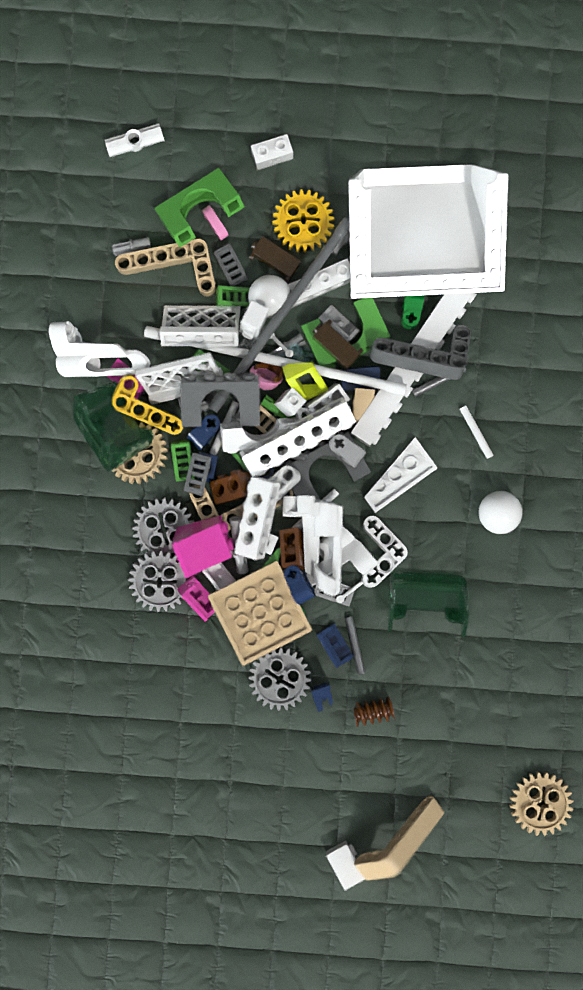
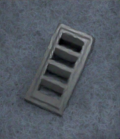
(228, 248)
(207, 460)

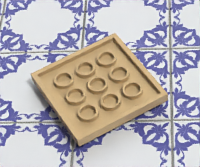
(259, 613)

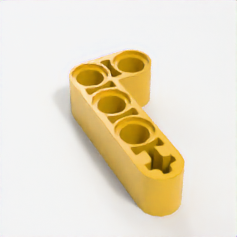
(148, 410)

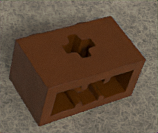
(292, 548)

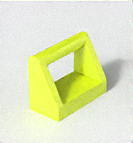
(308, 391)

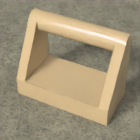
(361, 400)

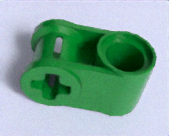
(412, 307)

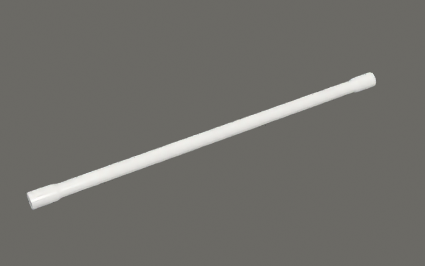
(390, 386)

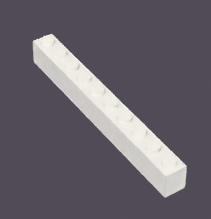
(429, 336)

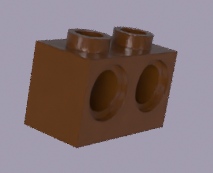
(231, 487)

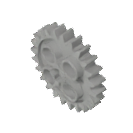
(146, 532)
(159, 597)
(270, 694)

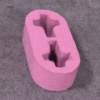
(214, 222)

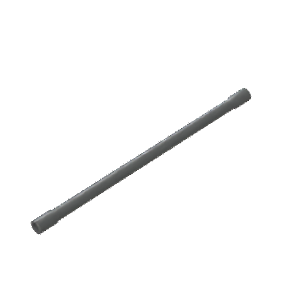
(338, 234)

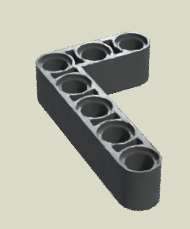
(424, 359)

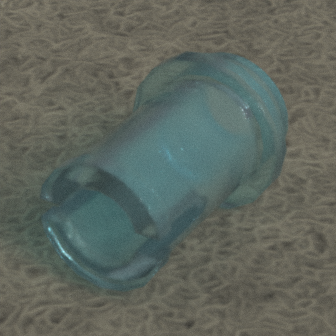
(300, 354)

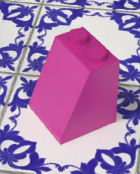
(202, 545)

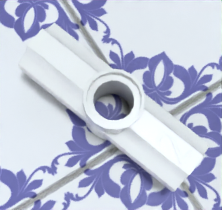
(121, 143)

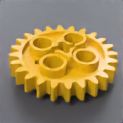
(302, 204)

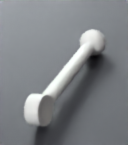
(289, 353)
(340, 598)

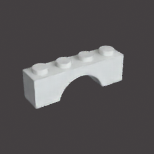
(236, 438)

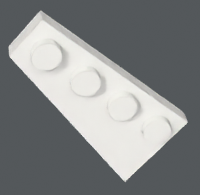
(403, 474)

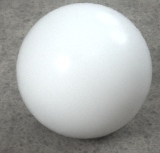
(269, 292)
(500, 512)

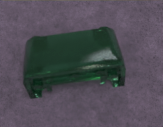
(108, 431)

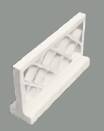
(200, 334)
(169, 388)

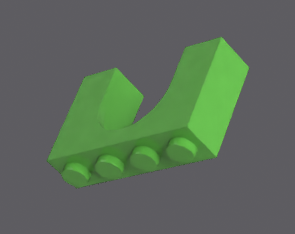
(213, 188)
(372, 328)

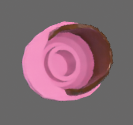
(268, 374)

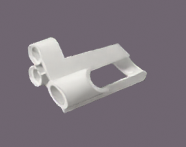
(83, 359)
(319, 519)
(351, 551)

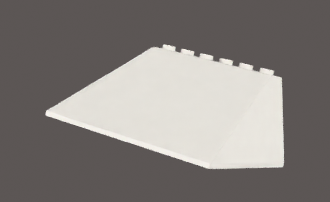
(427, 230)

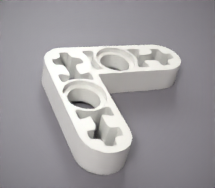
(388, 555)

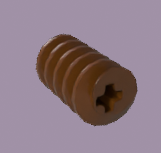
(373, 711)

